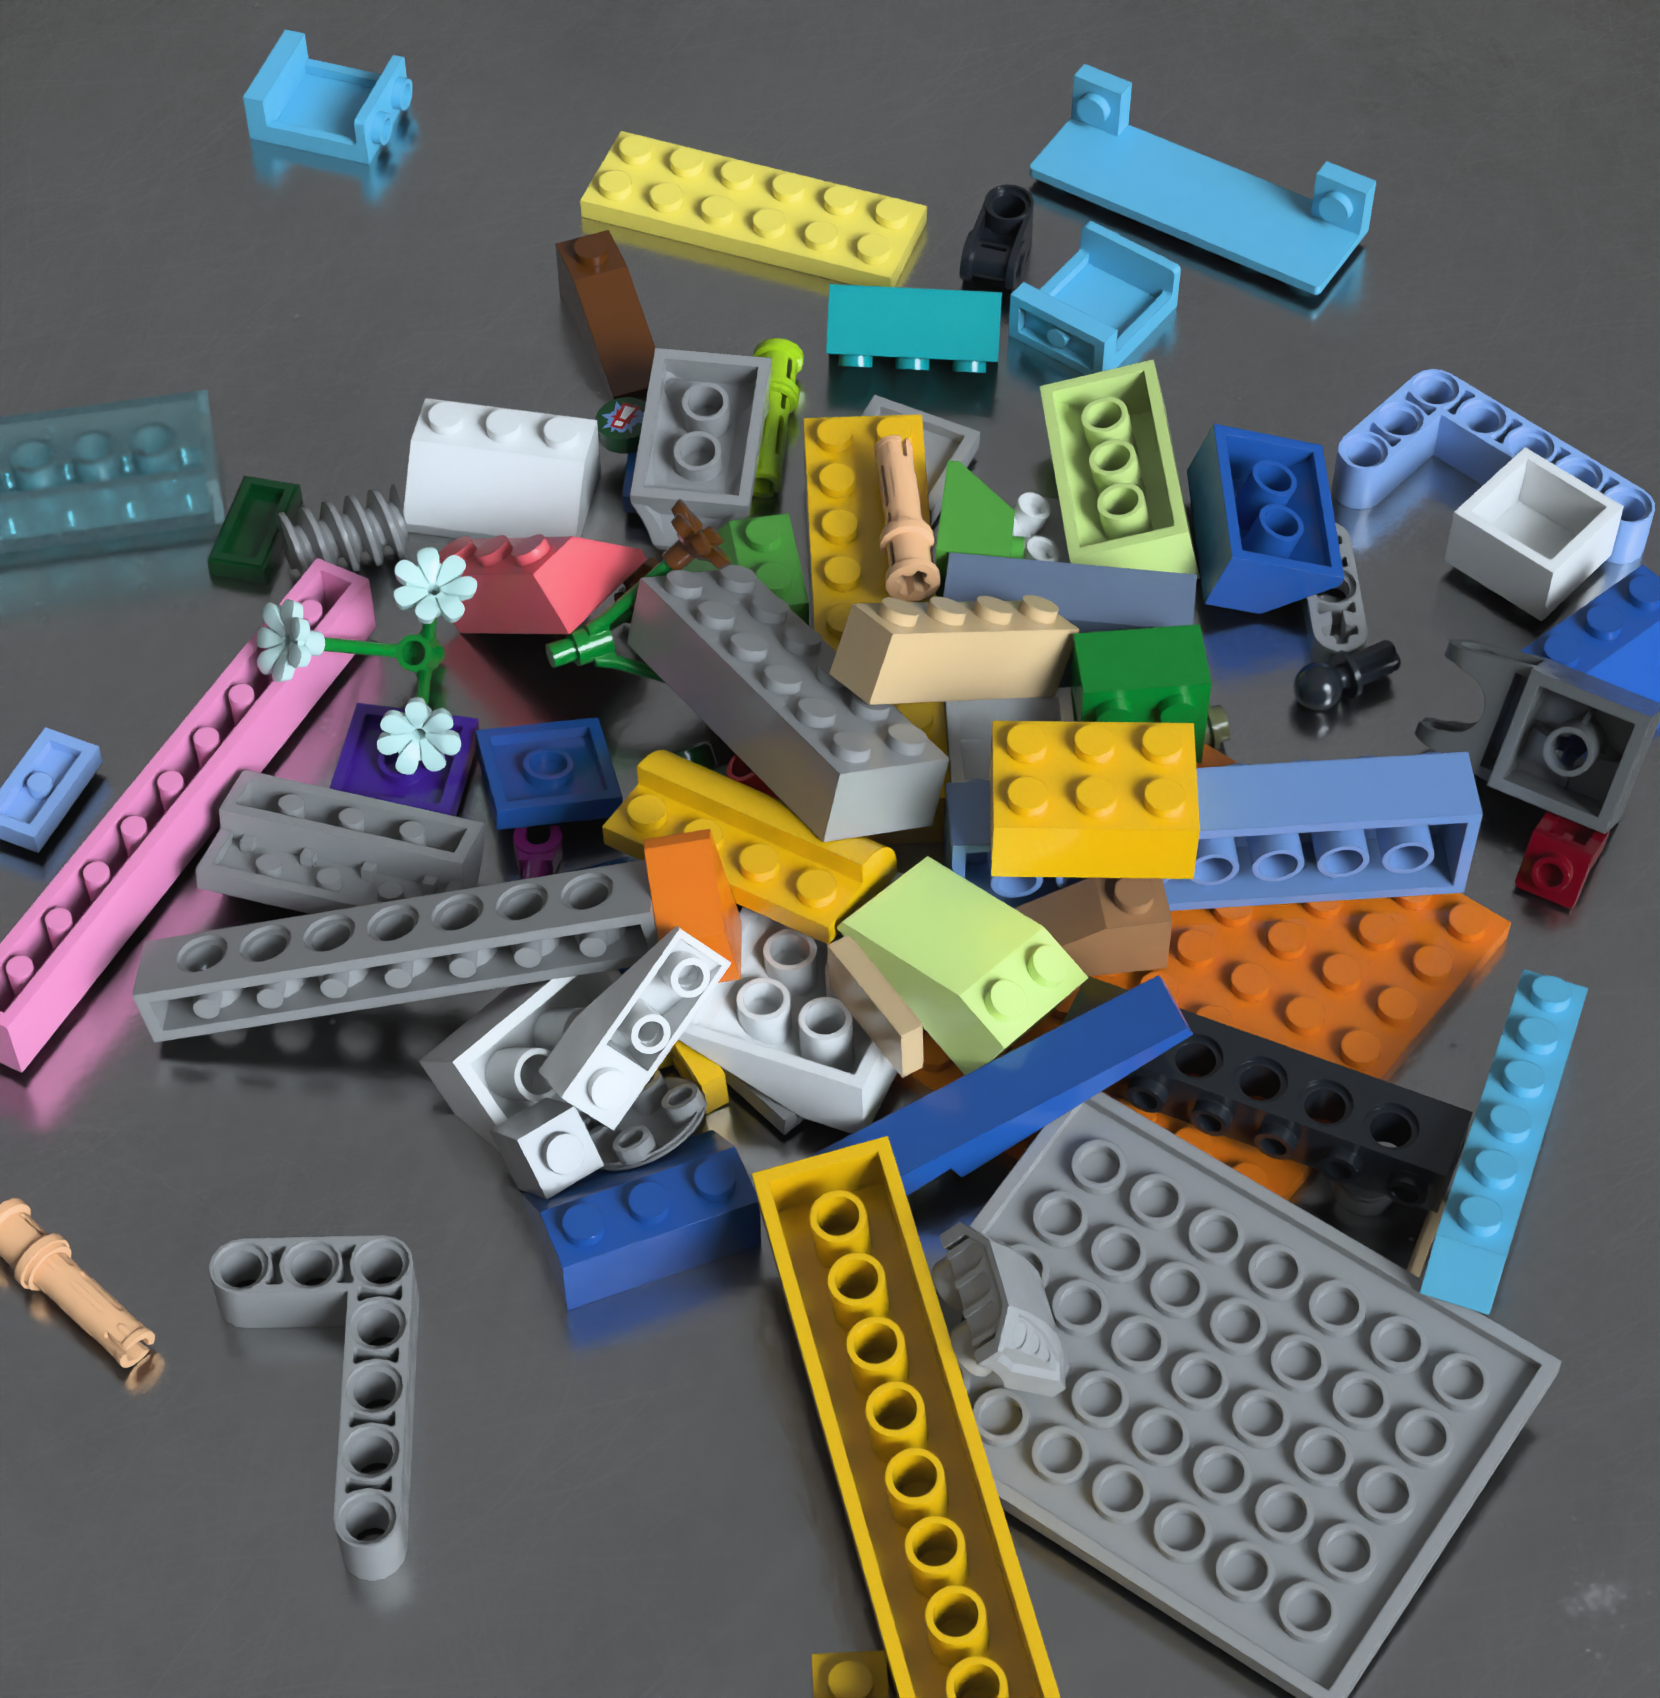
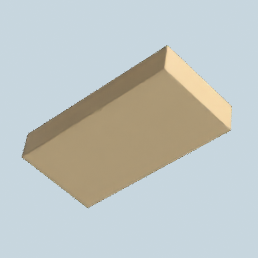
(876, 1005)

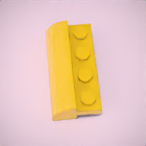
(763, 845)

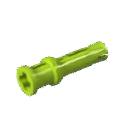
(783, 399)

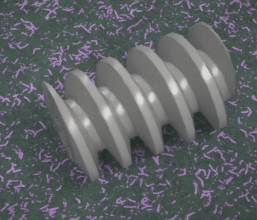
(345, 534)

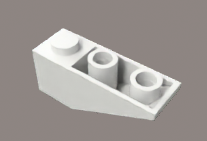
(632, 1027)

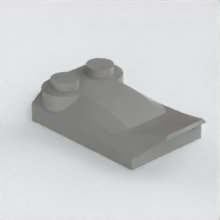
(700, 439)

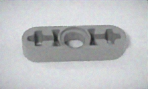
(1349, 613)

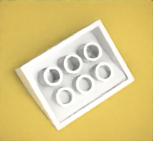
(791, 1031)

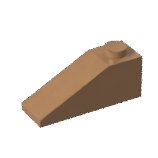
(1108, 923)

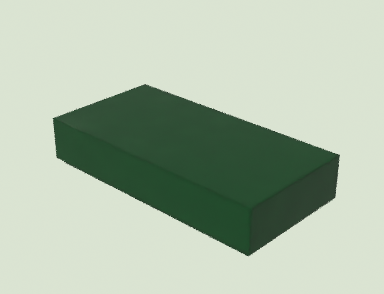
(250, 533)

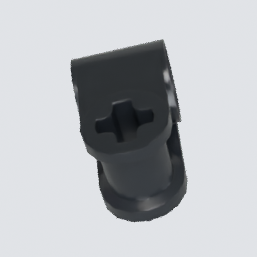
(1000, 237)

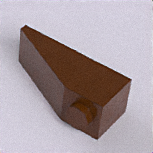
(606, 312)

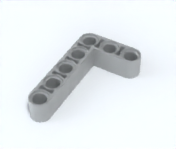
(369, 1371)

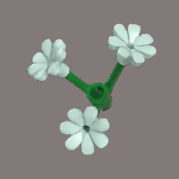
(433, 591)

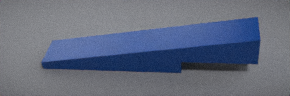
(1027, 1087)

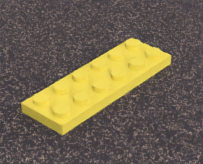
(754, 211)

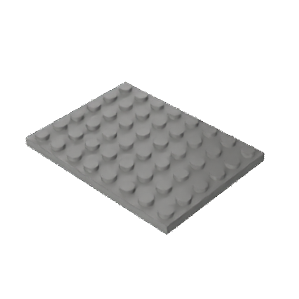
(1248, 1401)

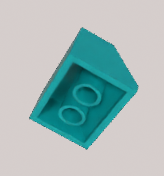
(913, 326)

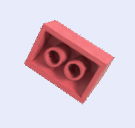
(538, 581)

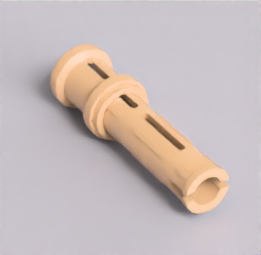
(906, 537)
(45, 1264)

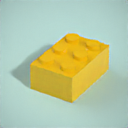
(1093, 799)

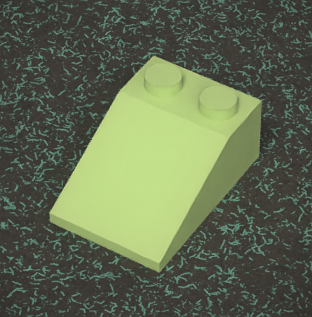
(963, 961)

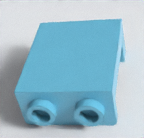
(323, 103)
(1097, 302)

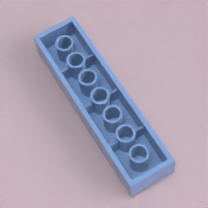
(1284, 833)

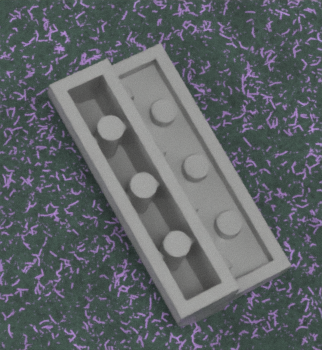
(333, 848)

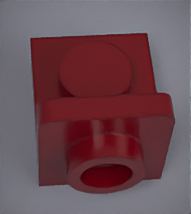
(1559, 859)

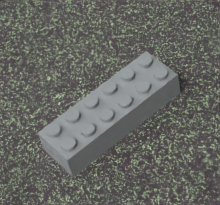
(771, 699)

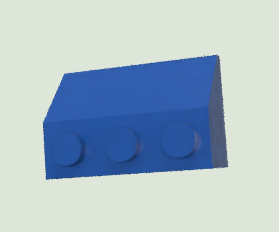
(1262, 520)
(1612, 639)
(647, 1220)

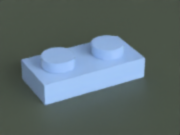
(45, 787)

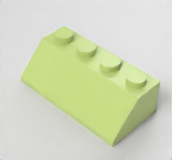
(1118, 471)

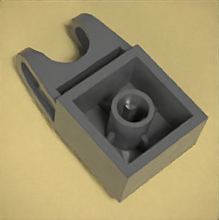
(1524, 729)

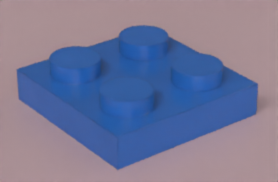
(547, 773)

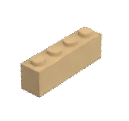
(953, 650)

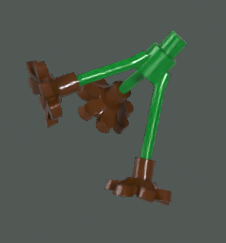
(594, 640)

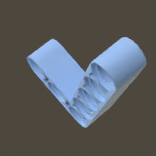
(1477, 437)

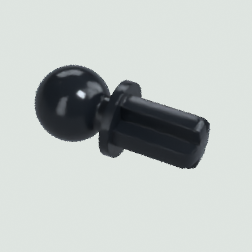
(1321, 685)

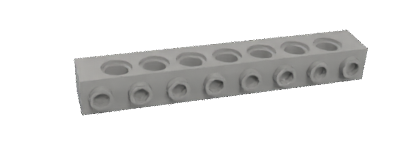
(396, 952)

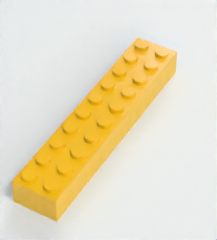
(901, 1430)

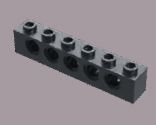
(1296, 1091)

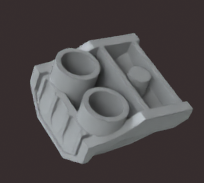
(1005, 1309)

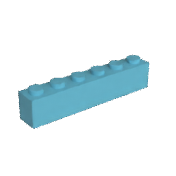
(1504, 1143)

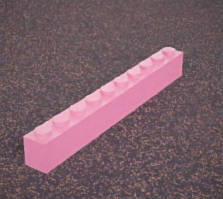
(165, 819)

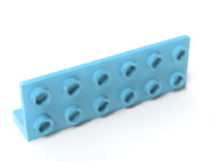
(1201, 197)

